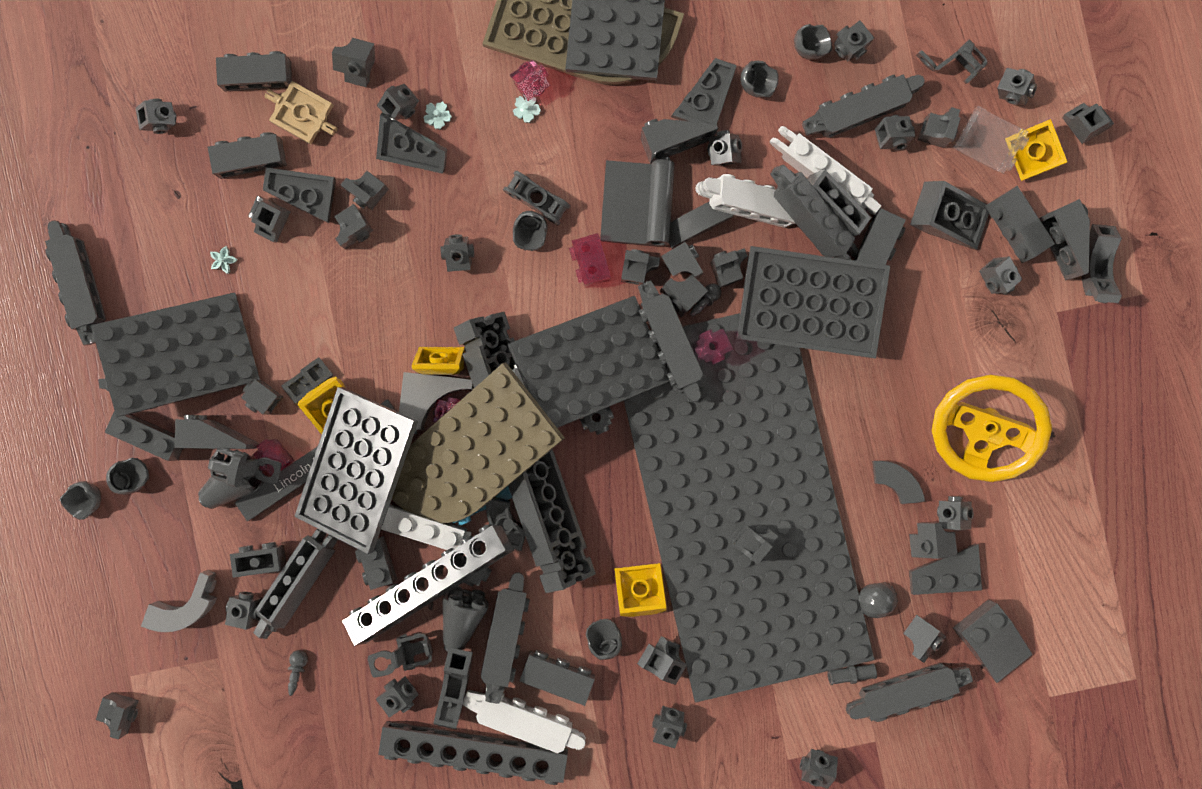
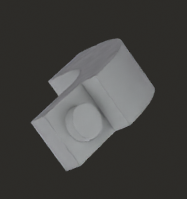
(168, 618)

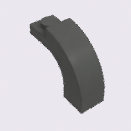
(1102, 250)
(454, 687)

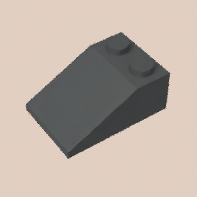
(674, 136)
(950, 214)
(1070, 232)
(198, 432)
(993, 640)

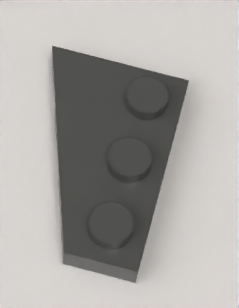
(708, 94)
(407, 147)
(303, 190)
(948, 574)

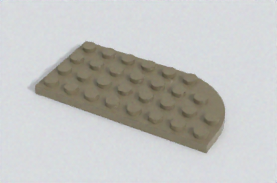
(541, 33)
(475, 450)

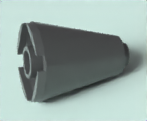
(217, 493)

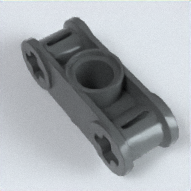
(527, 188)

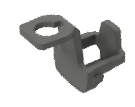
(963, 56)
(240, 467)
(403, 655)

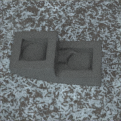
(307, 380)

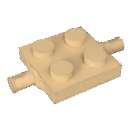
(301, 112)

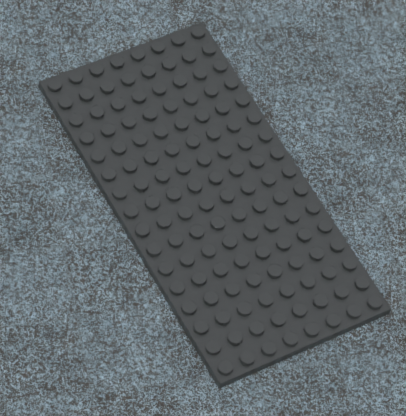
(758, 462)

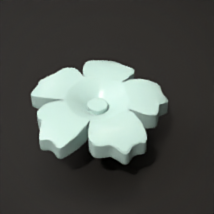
(526, 109)
(437, 115)

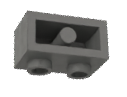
(257, 561)
(377, 565)

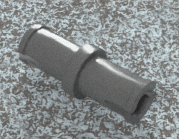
(852, 674)

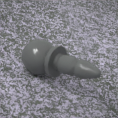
(713, 294)
(297, 660)

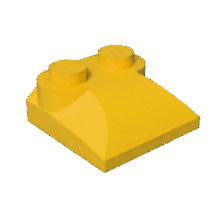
(1041, 151)
(439, 360)
(318, 402)
(640, 590)

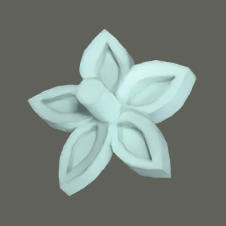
(222, 259)

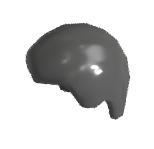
(812, 41)
(759, 79)
(529, 231)
(127, 476)
(81, 499)
(878, 600)
(604, 639)

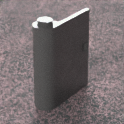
(638, 202)

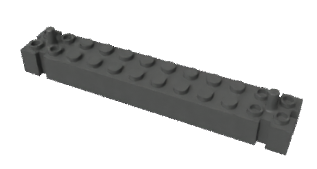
(539, 491)

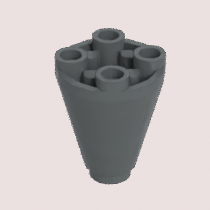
(462, 615)

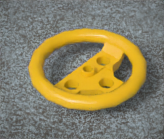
(992, 428)

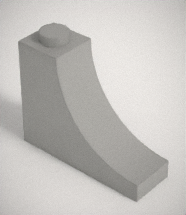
(422, 393)

